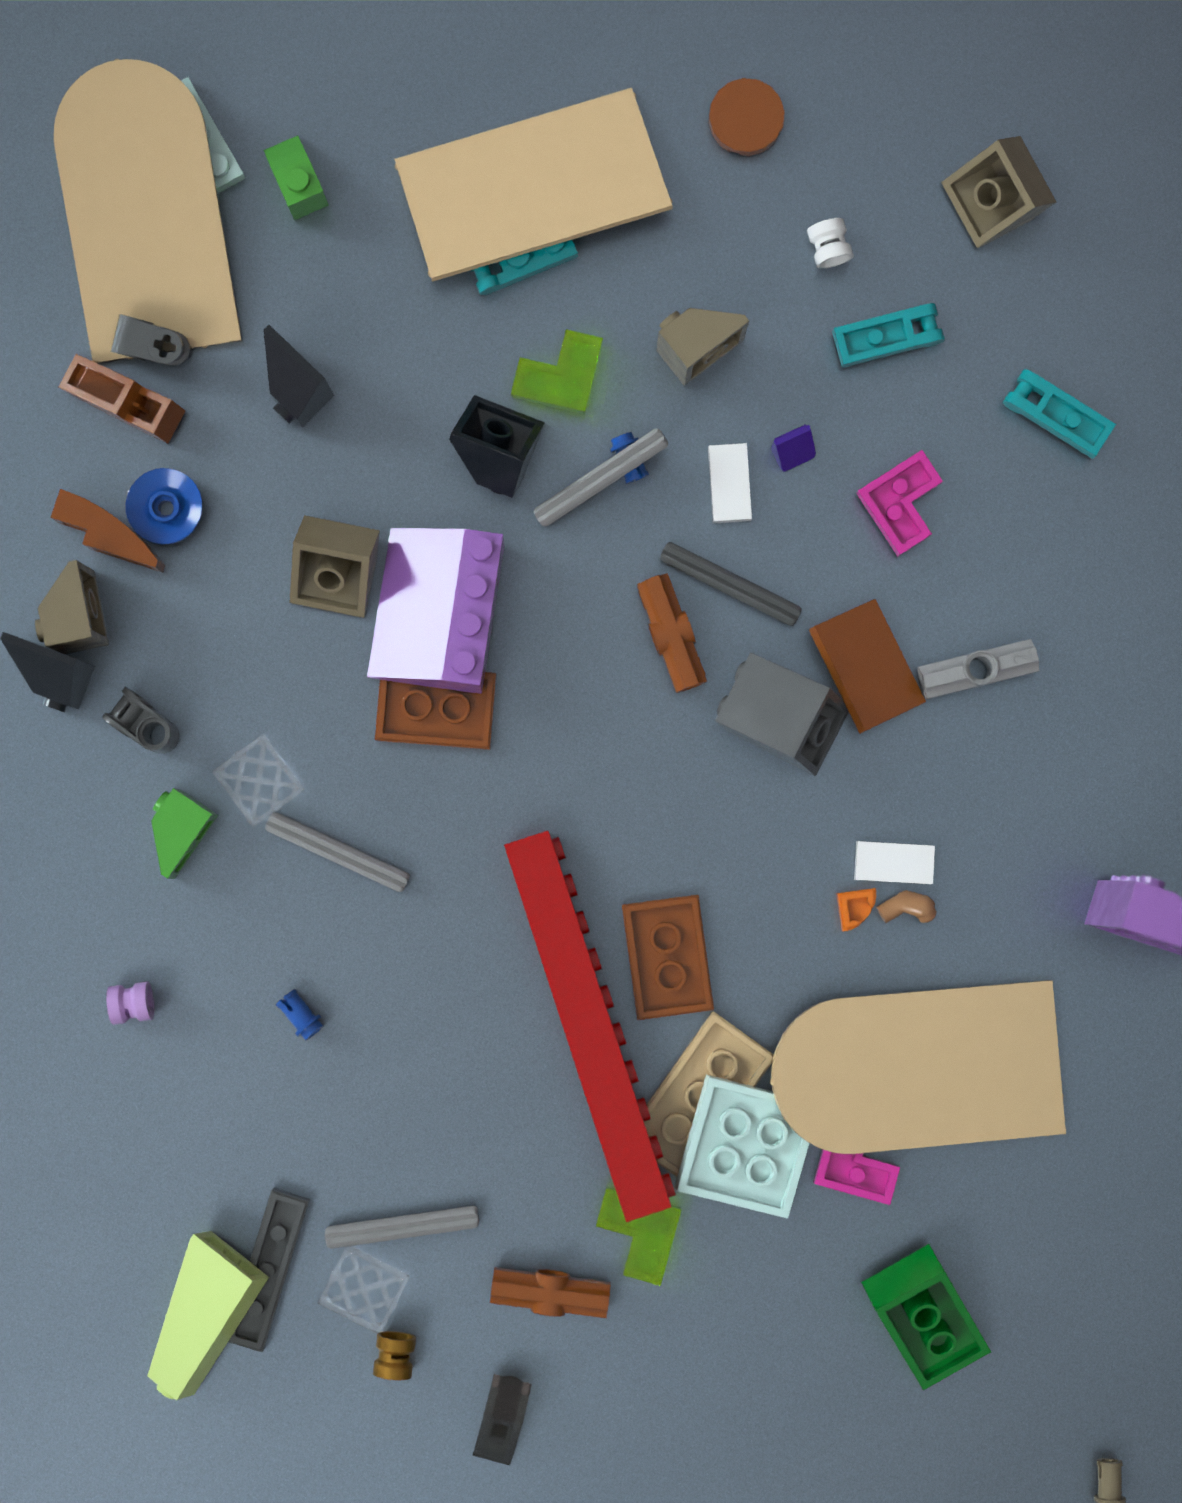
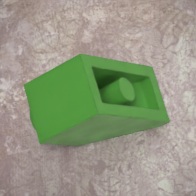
(296, 177)
(178, 829)

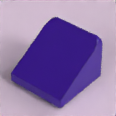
(794, 448)

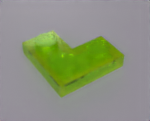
(562, 385)
(650, 1236)

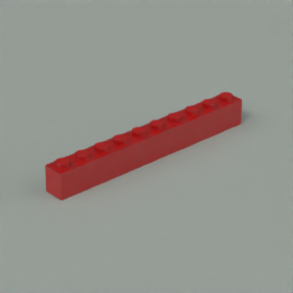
(588, 1027)

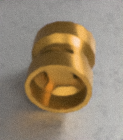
(394, 1355)

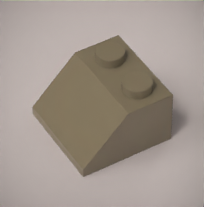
(998, 190)
(698, 340)
(333, 566)
(72, 612)

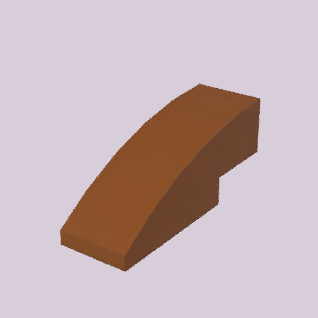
(122, 398)
(104, 531)

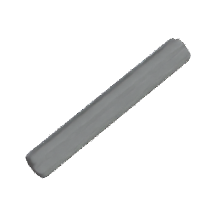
(601, 477)
(337, 852)
(401, 1227)

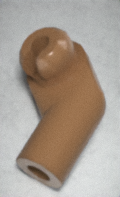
(910, 903)

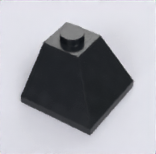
(293, 381)
(495, 444)
(49, 672)

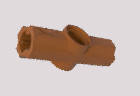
(671, 633)
(550, 1292)

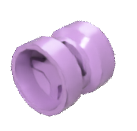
(130, 1003)

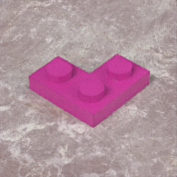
(891, 499)
(857, 1175)

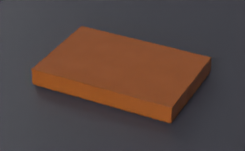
(867, 665)
(436, 715)
(667, 957)

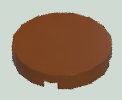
(746, 116)

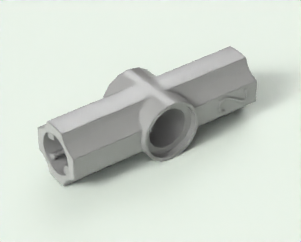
(1001, 664)

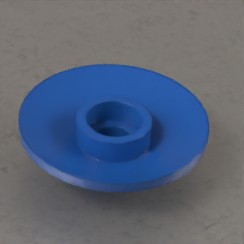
(148, 496)

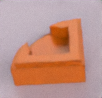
(855, 907)

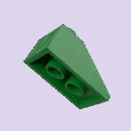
(925, 1317)

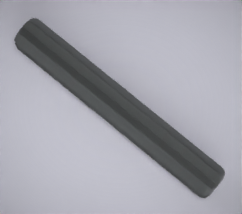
(730, 584)

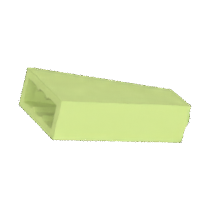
(204, 1312)

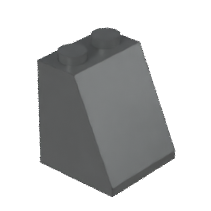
(782, 713)

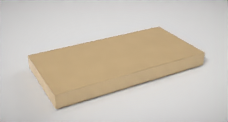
(717, 1051)

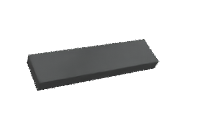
(273, 1256)

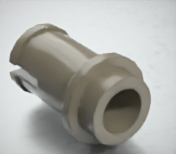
(1109, 1481)

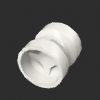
(830, 243)

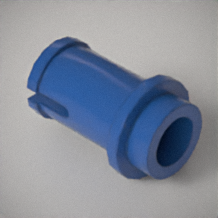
(620, 443)
(300, 1015)

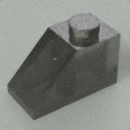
(502, 1419)

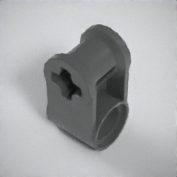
(145, 341)
(137, 718)

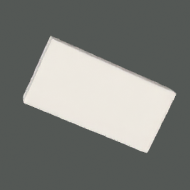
(729, 483)
(894, 862)

